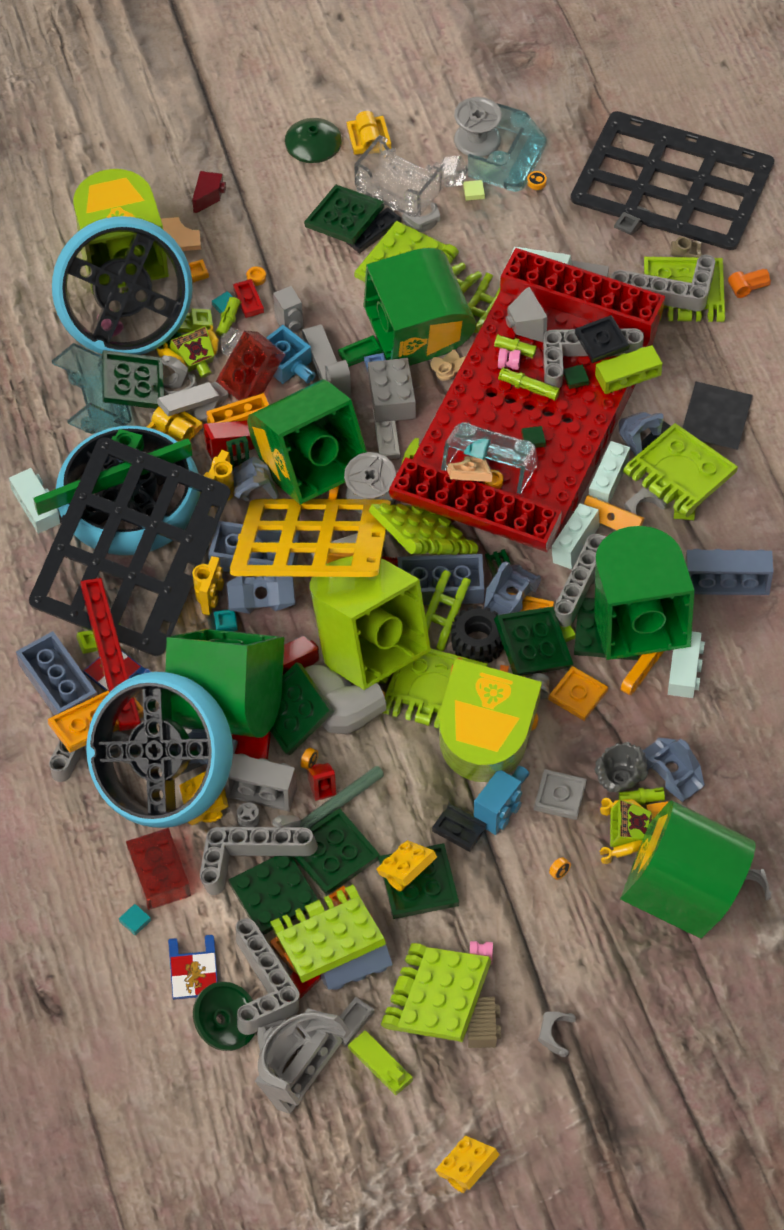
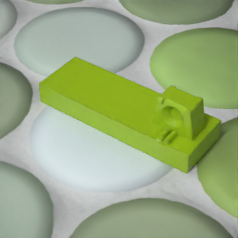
(380, 1062)

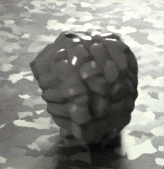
(621, 767)

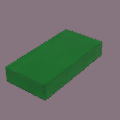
(357, 351)

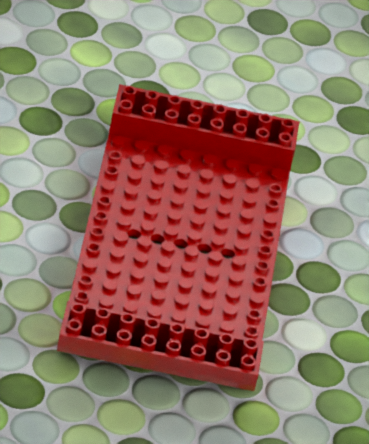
(572, 449)

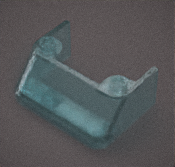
(511, 168)
(85, 371)
(501, 449)

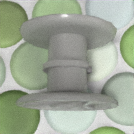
(477, 126)
(369, 477)

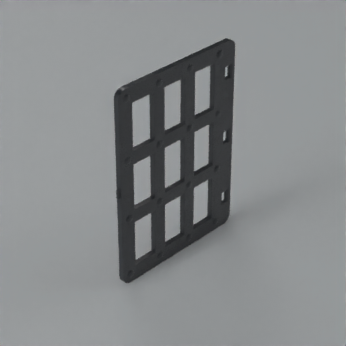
(674, 138)
(192, 547)

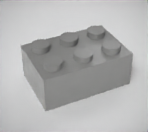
(391, 390)
(261, 782)

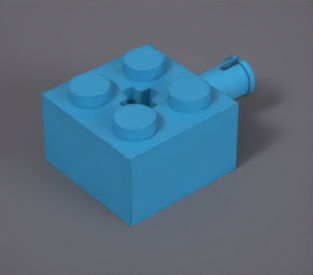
(296, 358)
(500, 799)

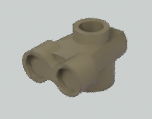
(685, 248)

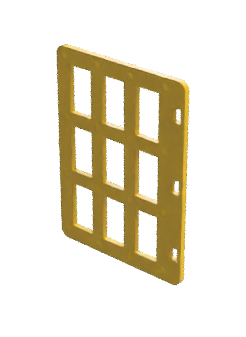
(366, 549)

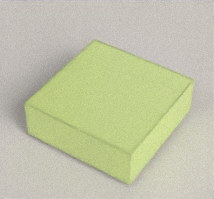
(473, 190)

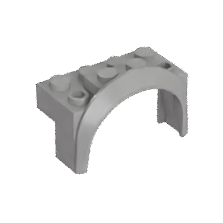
(321, 1041)

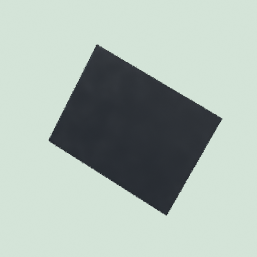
(717, 415)

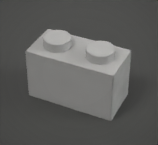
(288, 309)

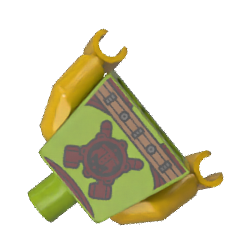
(194, 350)
(627, 827)

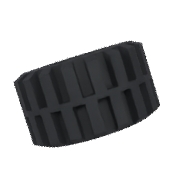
(476, 621)

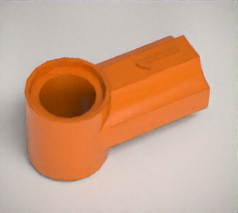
(743, 283)

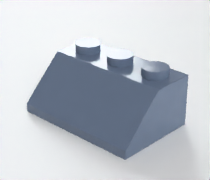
(358, 968)

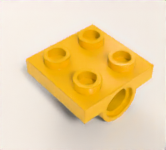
(365, 130)
(178, 426)
(222, 471)
(207, 583)
(214, 813)
(406, 864)
(466, 1163)

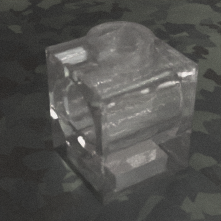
(454, 171)
(229, 341)

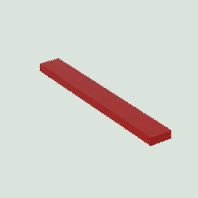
(108, 646)

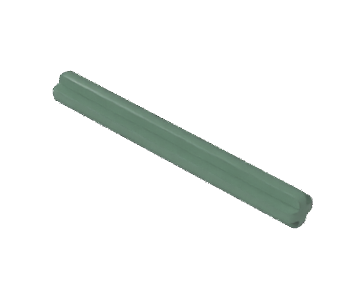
(342, 797)

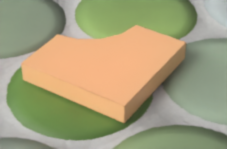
(185, 237)
(470, 469)

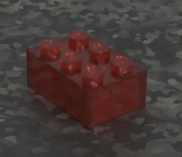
(250, 366)
(158, 868)

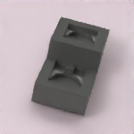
(629, 223)

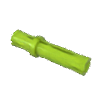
(528, 383)

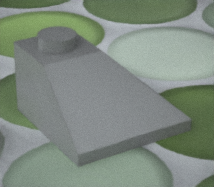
(527, 316)

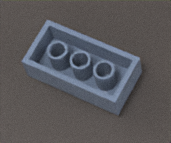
(226, 540)
(430, 568)
(730, 571)
(54, 673)

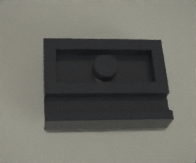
(459, 827)

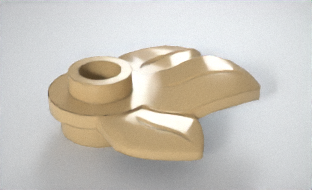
(448, 366)

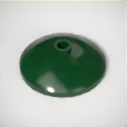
(313, 140)
(221, 1001)

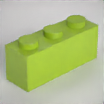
(628, 369)

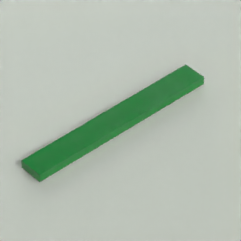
(108, 477)

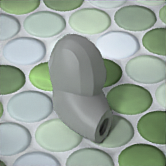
(351, 703)

